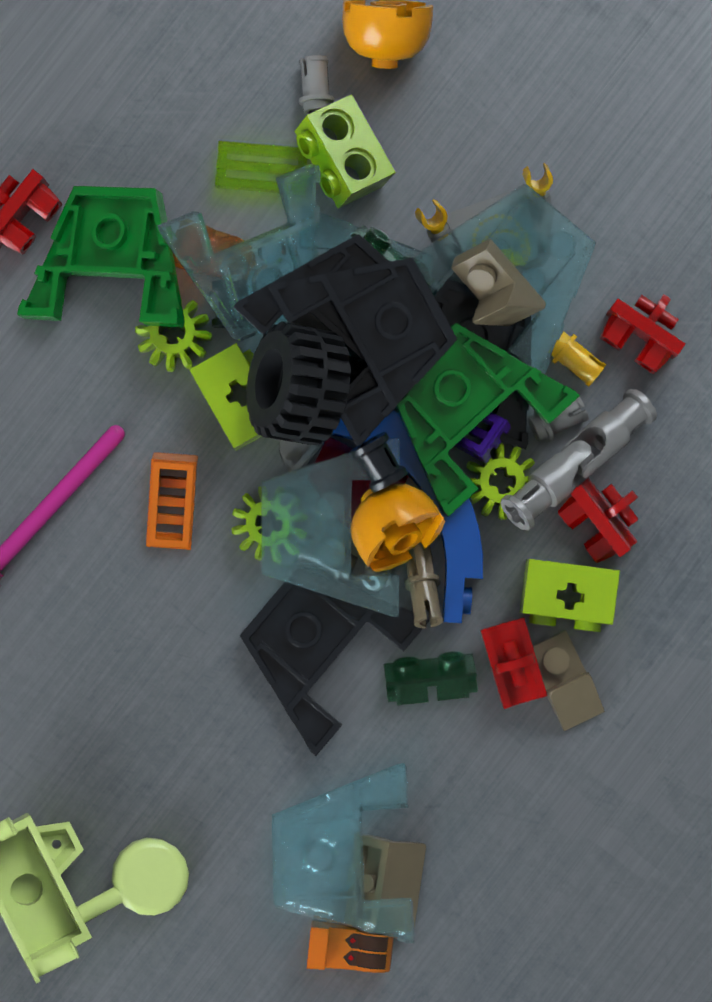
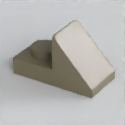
(501, 289)
(566, 681)

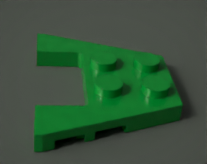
(109, 236)
(458, 396)

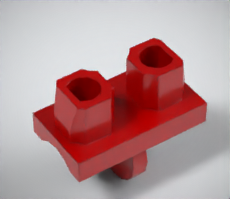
(31, 194)
(660, 343)
(613, 533)
(513, 662)

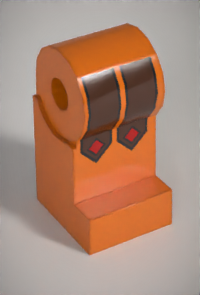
(348, 948)

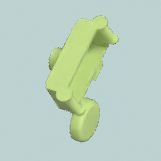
(38, 907)

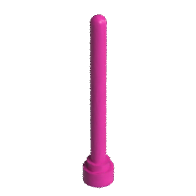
(60, 494)

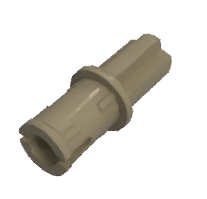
(423, 585)

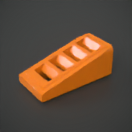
(173, 462)

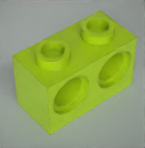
(354, 148)

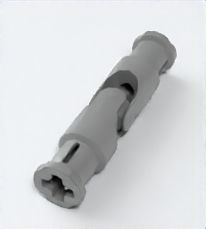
(562, 472)

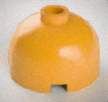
(387, 29)
(392, 524)

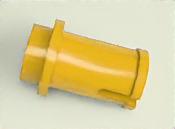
(577, 358)

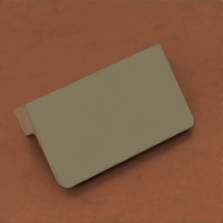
(392, 869)

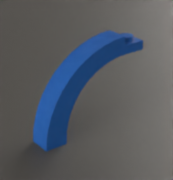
(459, 534)

